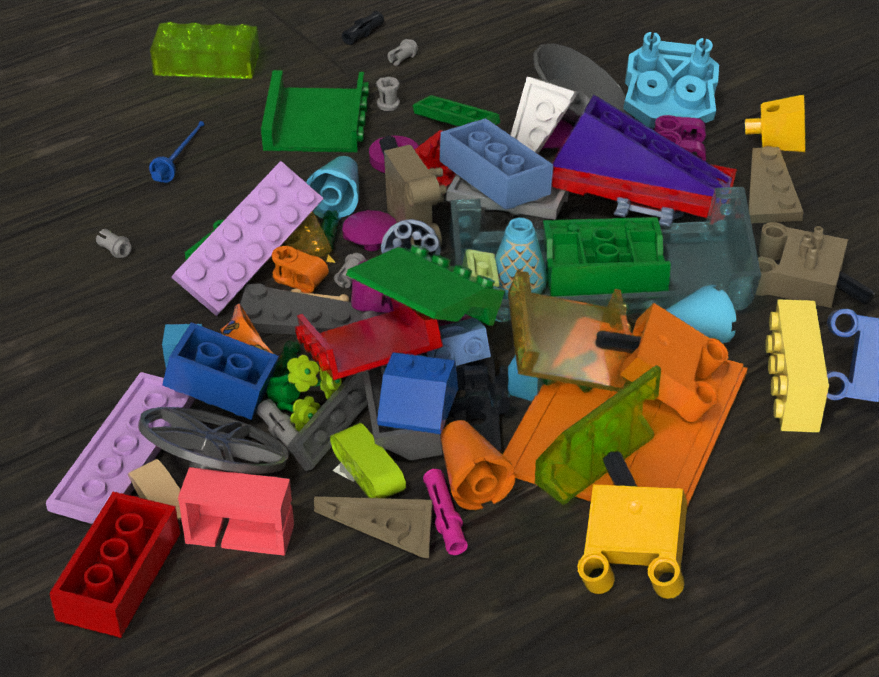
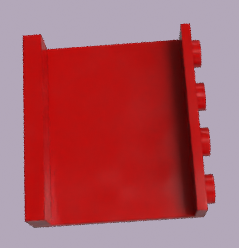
(369, 341)

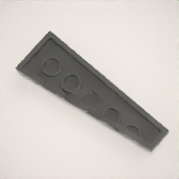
(277, 310)

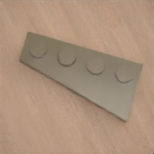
(771, 188)

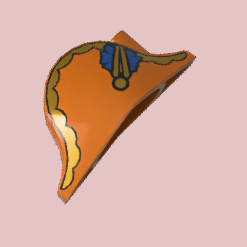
(243, 329)

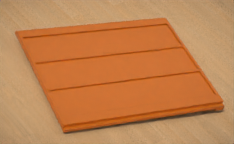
(667, 461)

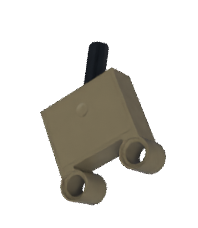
(410, 185)

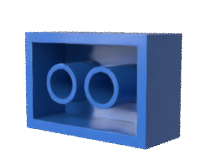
(220, 370)

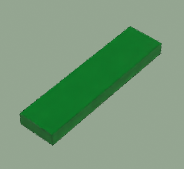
(452, 112)

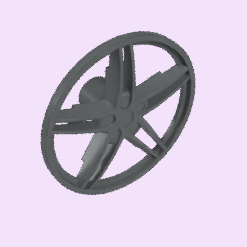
(213, 446)

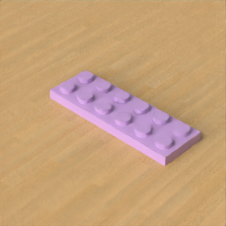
(247, 238)
(114, 451)

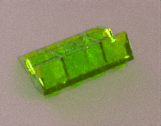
(578, 452)

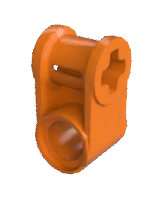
(298, 271)

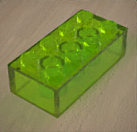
(205, 50)

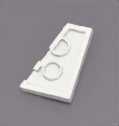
(540, 112)

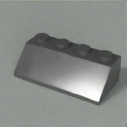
(403, 442)

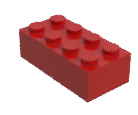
(115, 564)

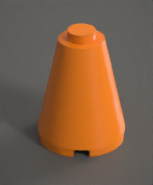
(474, 467)

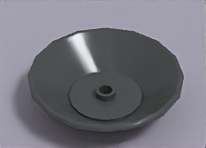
(578, 73)

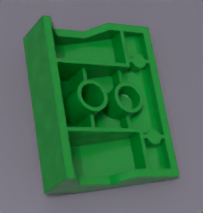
(605, 256)
(431, 284)

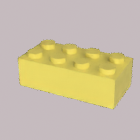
(797, 366)

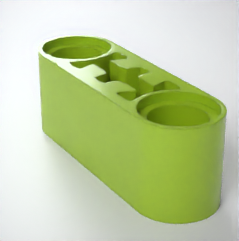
(367, 462)

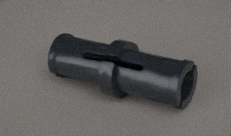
(362, 27)

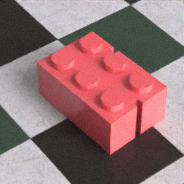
(255, 504)

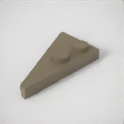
(394, 521)

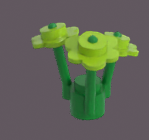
(302, 376)

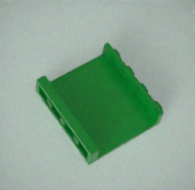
(314, 117)

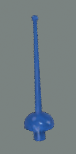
(163, 168)

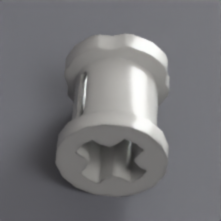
(388, 94)

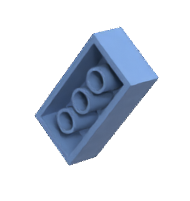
(496, 163)

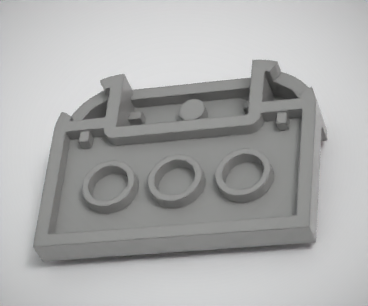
(544, 207)

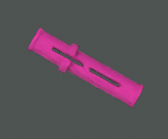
(447, 519)

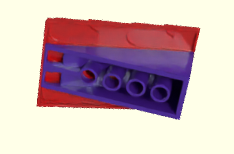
(625, 159)

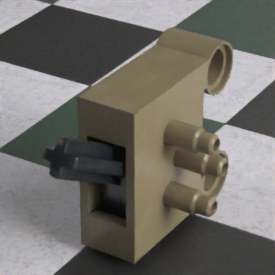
(807, 268)

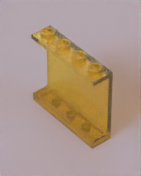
(559, 335)

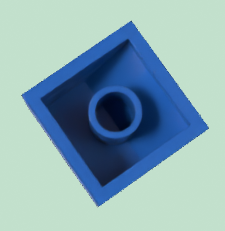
(417, 392)

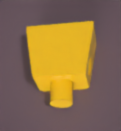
(780, 124)

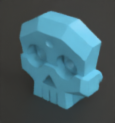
(672, 71)

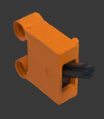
(679, 352)

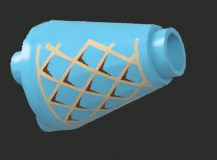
(520, 252)

